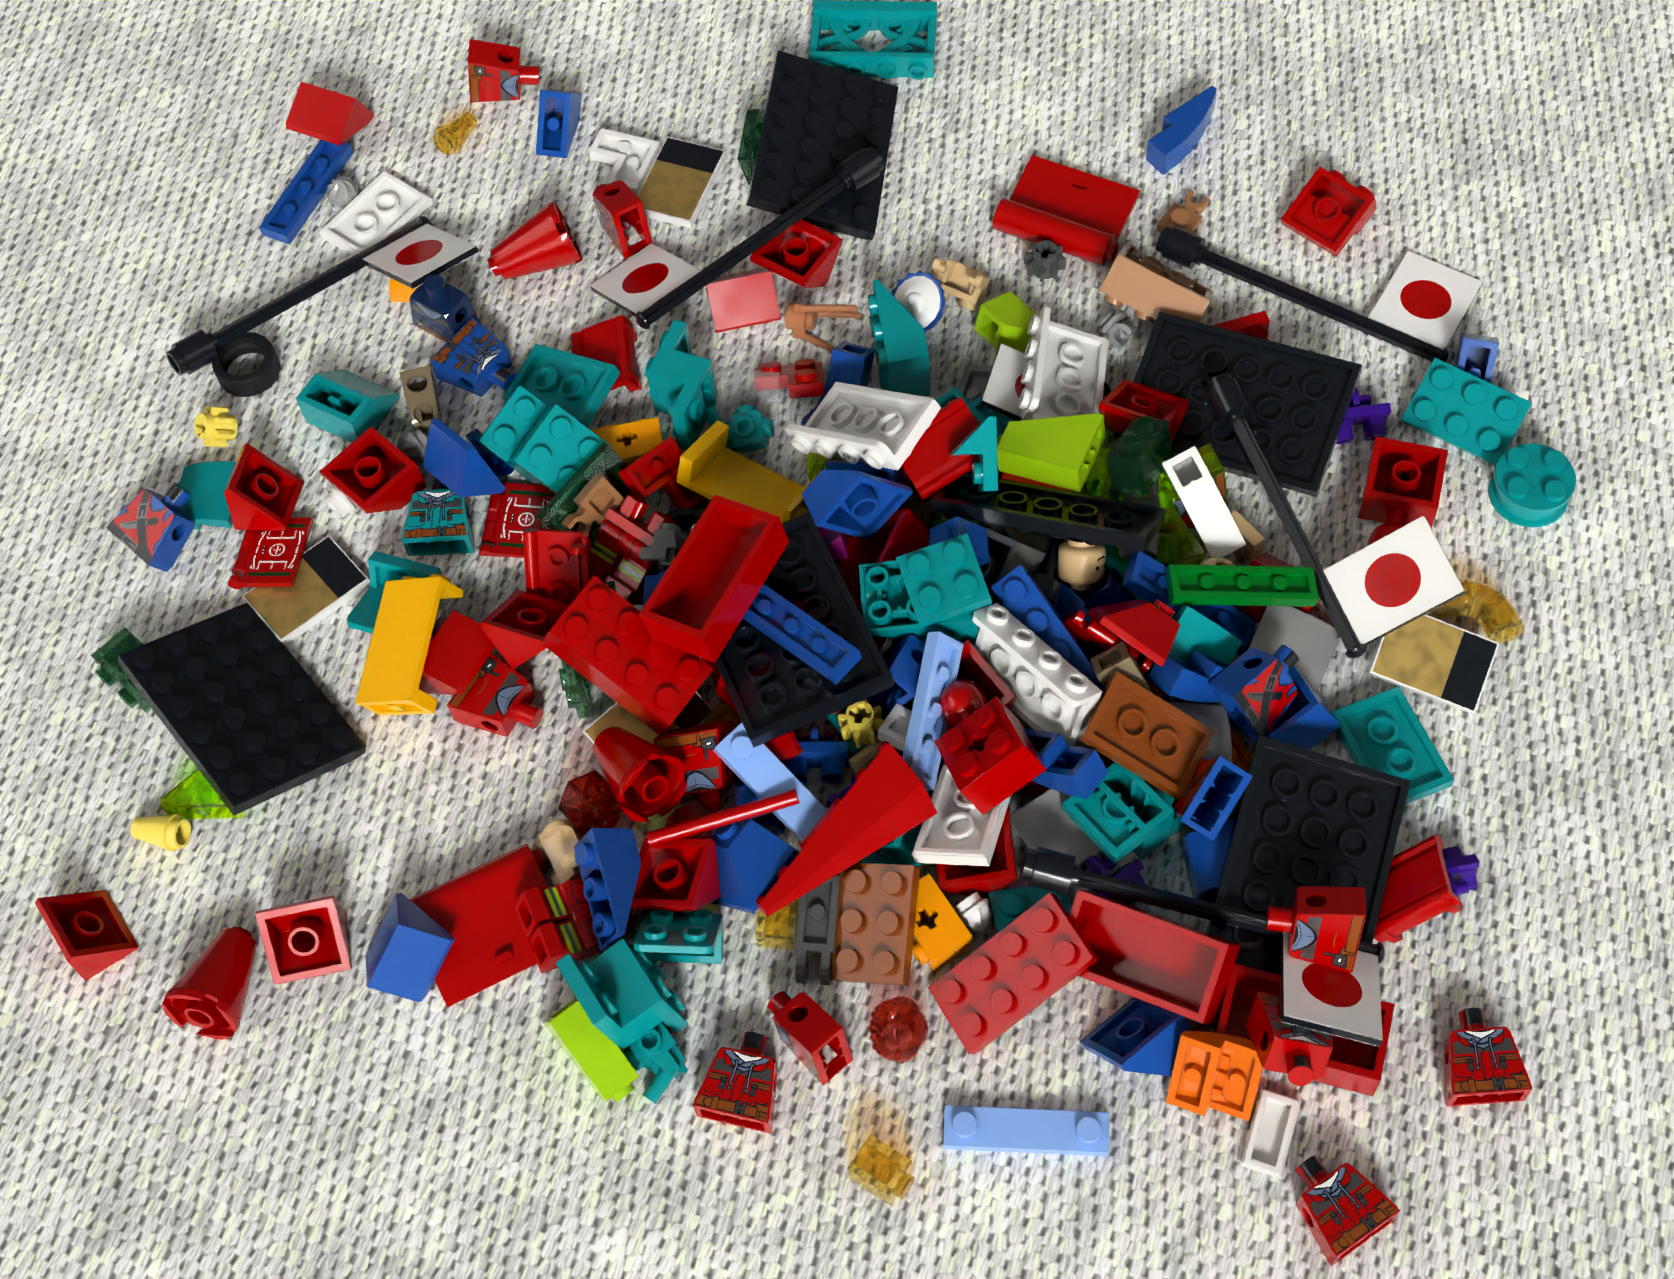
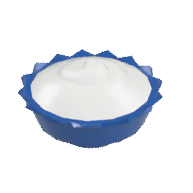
(922, 298)

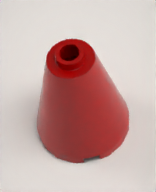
(536, 246)
(640, 773)
(214, 986)

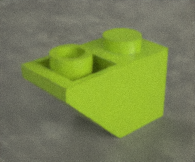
(1005, 322)

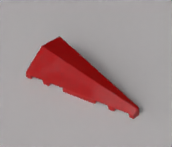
(874, 812)

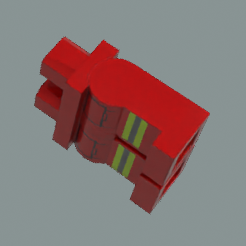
(619, 545)
(559, 923)

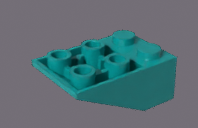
(898, 345)
(890, 611)

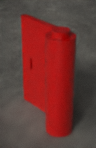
(1068, 209)
(483, 920)

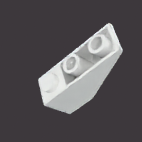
(1203, 503)

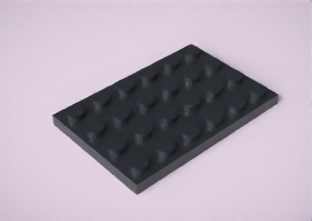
(810, 126)
(1293, 392)
(773, 686)
(241, 707)
(1306, 825)

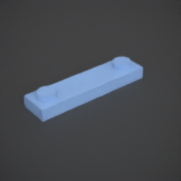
(937, 670)
(768, 777)
(1026, 1130)

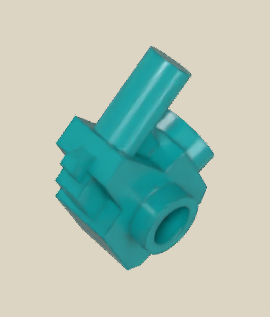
(747, 430)
(661, 1054)

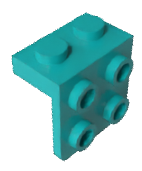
(382, 569)
(681, 936)

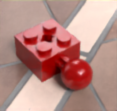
(1401, 485)
(985, 747)

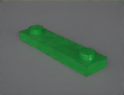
(1241, 585)

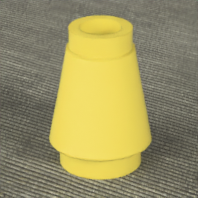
(162, 831)

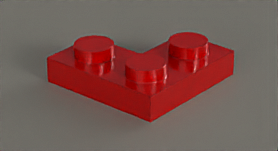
(801, 378)
(659, 469)

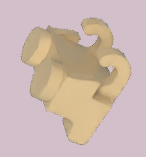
(961, 282)
(557, 846)

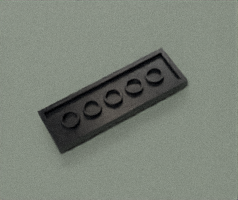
(1052, 512)

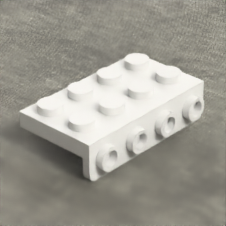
(1062, 371)
(865, 425)
(1047, 688)

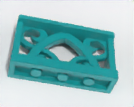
(884, 16)

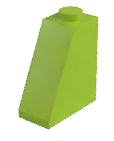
(1052, 449)
(592, 1052)

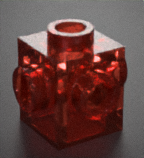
(590, 803)

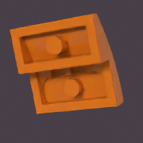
(1215, 1074)

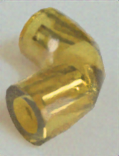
(1487, 607)

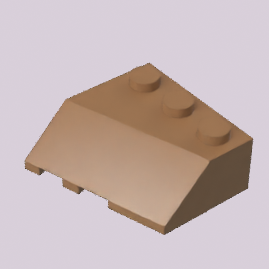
(1150, 290)

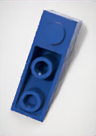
(609, 875)

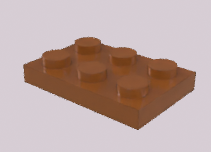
(1146, 735)
(876, 924)

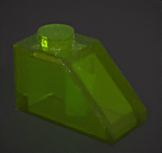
(196, 800)

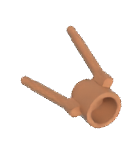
(804, 317)

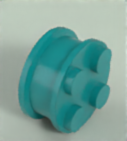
(1532, 485)

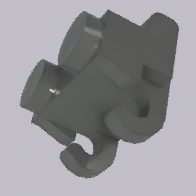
(665, 546)

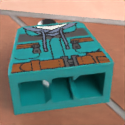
(437, 523)

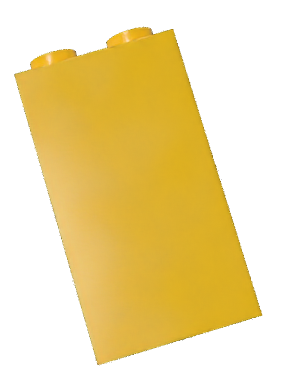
(717, 470)
(401, 646)

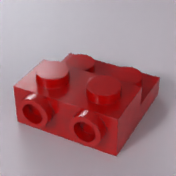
(1330, 210)

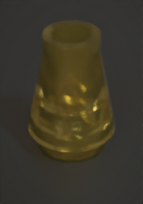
(453, 134)

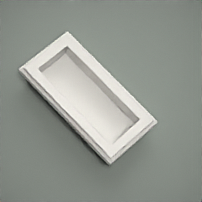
(1270, 1133)

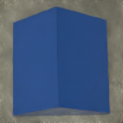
(458, 463)
(406, 951)

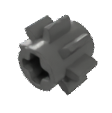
(1045, 260)

